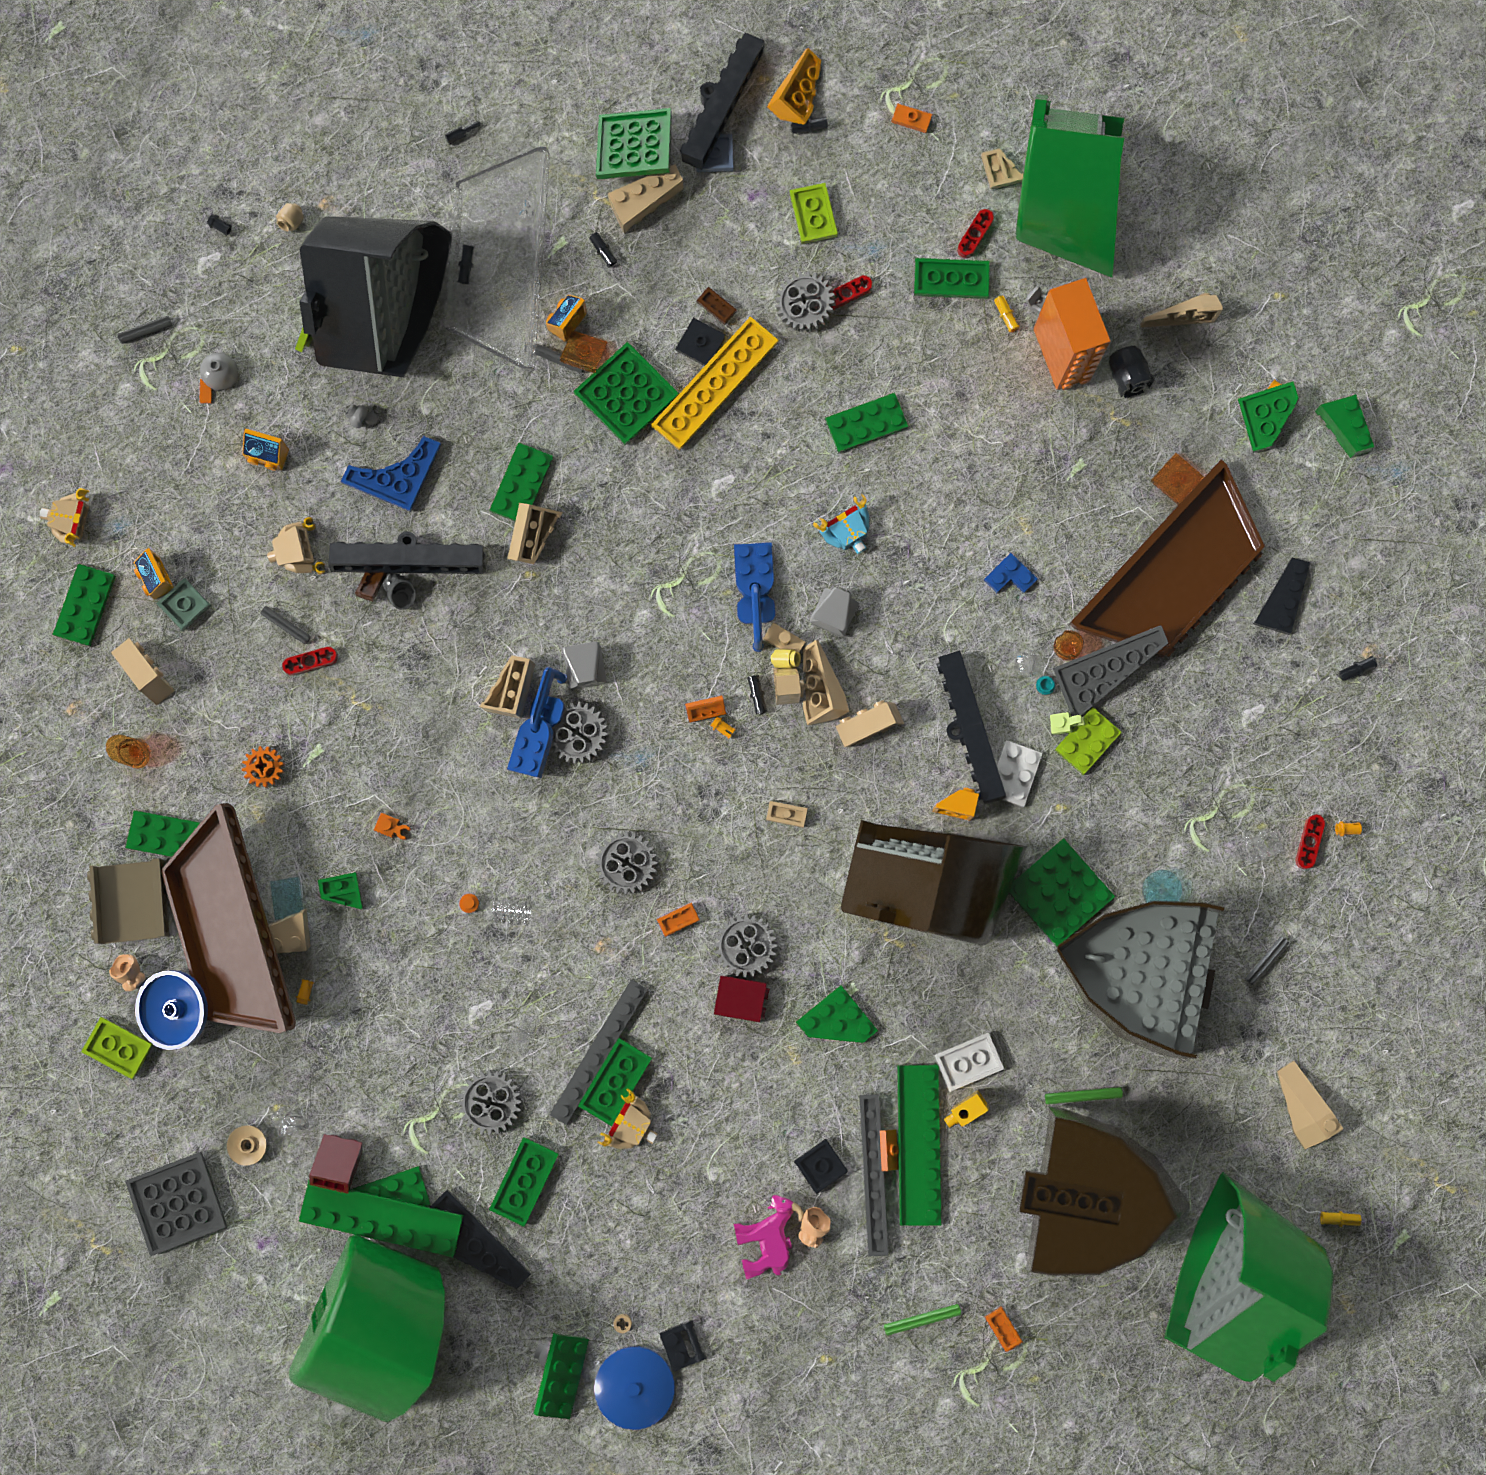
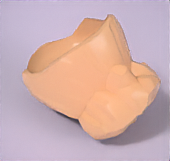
(127, 972)
(814, 1226)

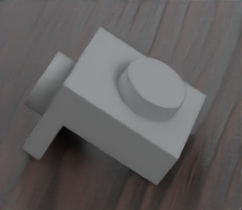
(1035, 300)

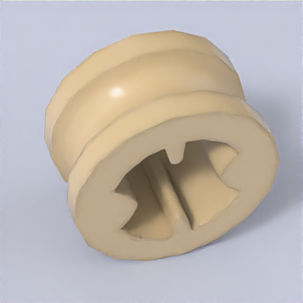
(626, 1319)

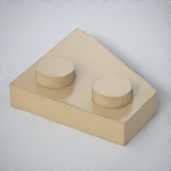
(999, 169)

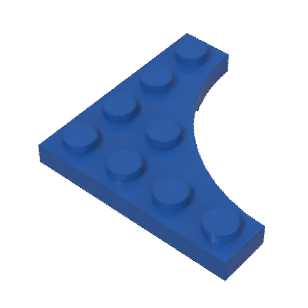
(399, 482)

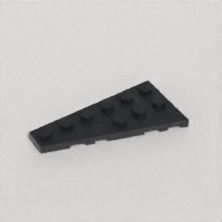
(480, 1247)

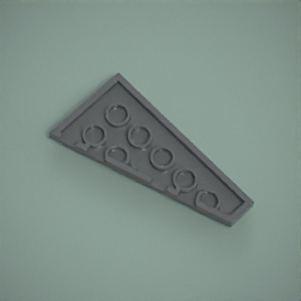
(1096, 674)

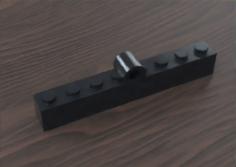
(720, 100)
(406, 558)
(972, 729)

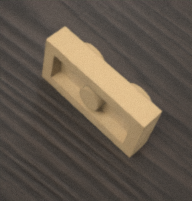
(786, 814)

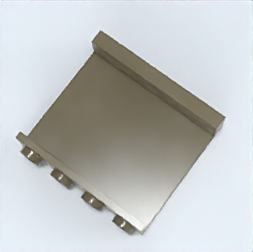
(128, 902)

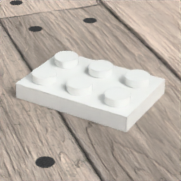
(1017, 771)
(968, 1062)

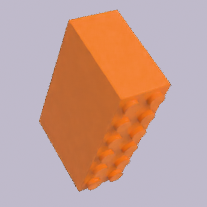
(1071, 334)

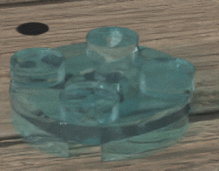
(1154, 880)

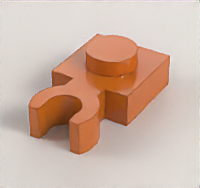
(388, 826)

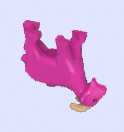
(771, 1238)

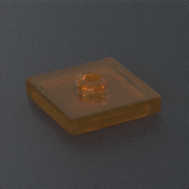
(583, 351)
(1177, 478)

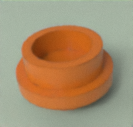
(469, 903)

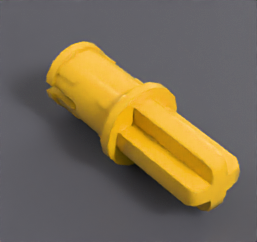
(1006, 314)
(1340, 1218)

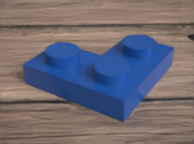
(1010, 570)

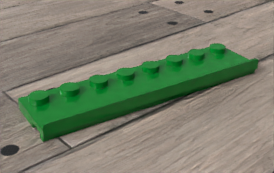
(919, 1145)
(382, 1219)

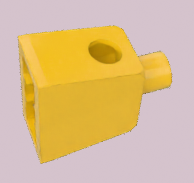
(974, 1104)

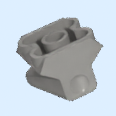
(834, 611)
(584, 665)

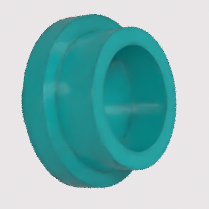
(1045, 685)

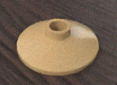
(237, 1149)

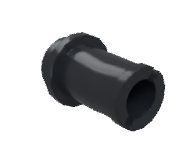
(218, 224)

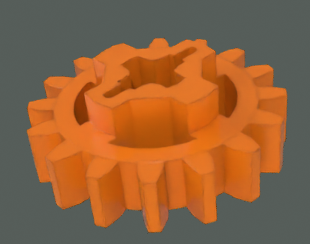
(265, 777)

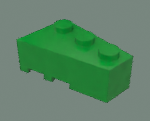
(1348, 424)

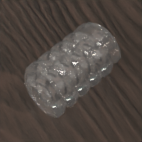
(511, 912)

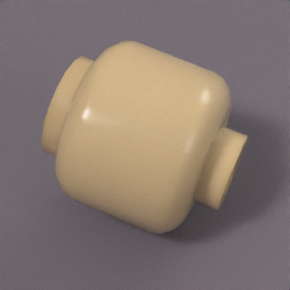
(289, 217)

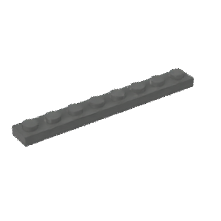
(598, 1052)
(873, 1176)

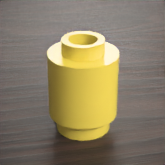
(785, 658)

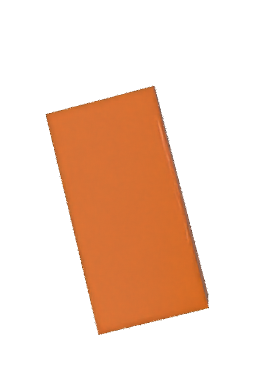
(205, 393)

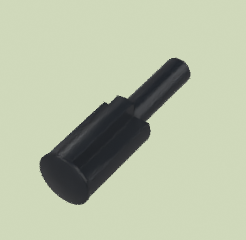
(459, 132)

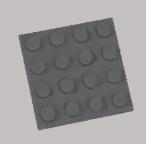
(176, 1203)

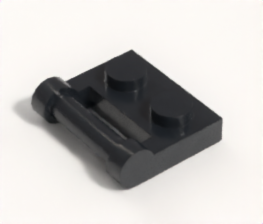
(676, 1348)

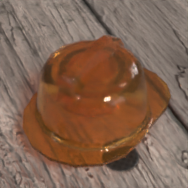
(128, 750)

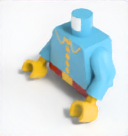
(847, 528)

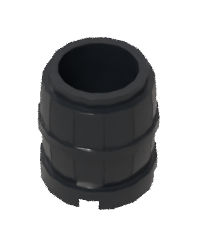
(1130, 371)

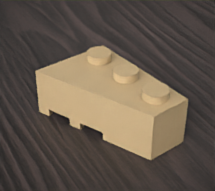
(531, 532)
(142, 671)
(787, 686)
(511, 688)
(869, 723)
(291, 933)

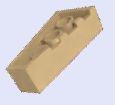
(644, 196)

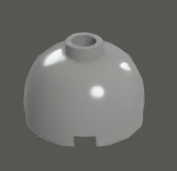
(219, 371)

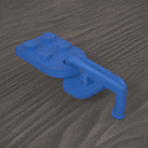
(755, 570)
(536, 733)

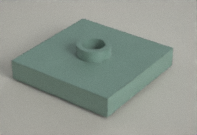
(183, 604)

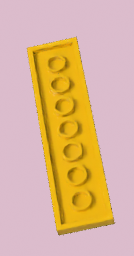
(714, 383)

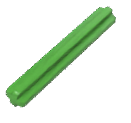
(1084, 1095)
(922, 1319)

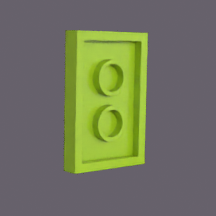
(813, 213)
(1088, 741)
(117, 1048)

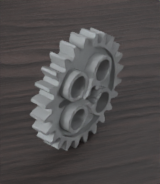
(807, 317)
(587, 718)
(635, 848)
(761, 937)
(485, 1120)

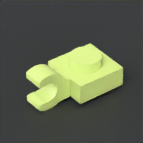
(1063, 722)

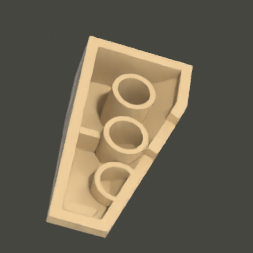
(824, 693)

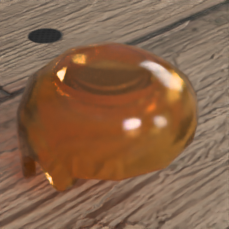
(1068, 645)

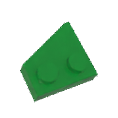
(342, 890)

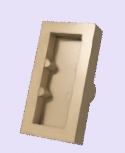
(783, 639)

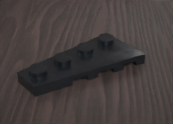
(1282, 604)

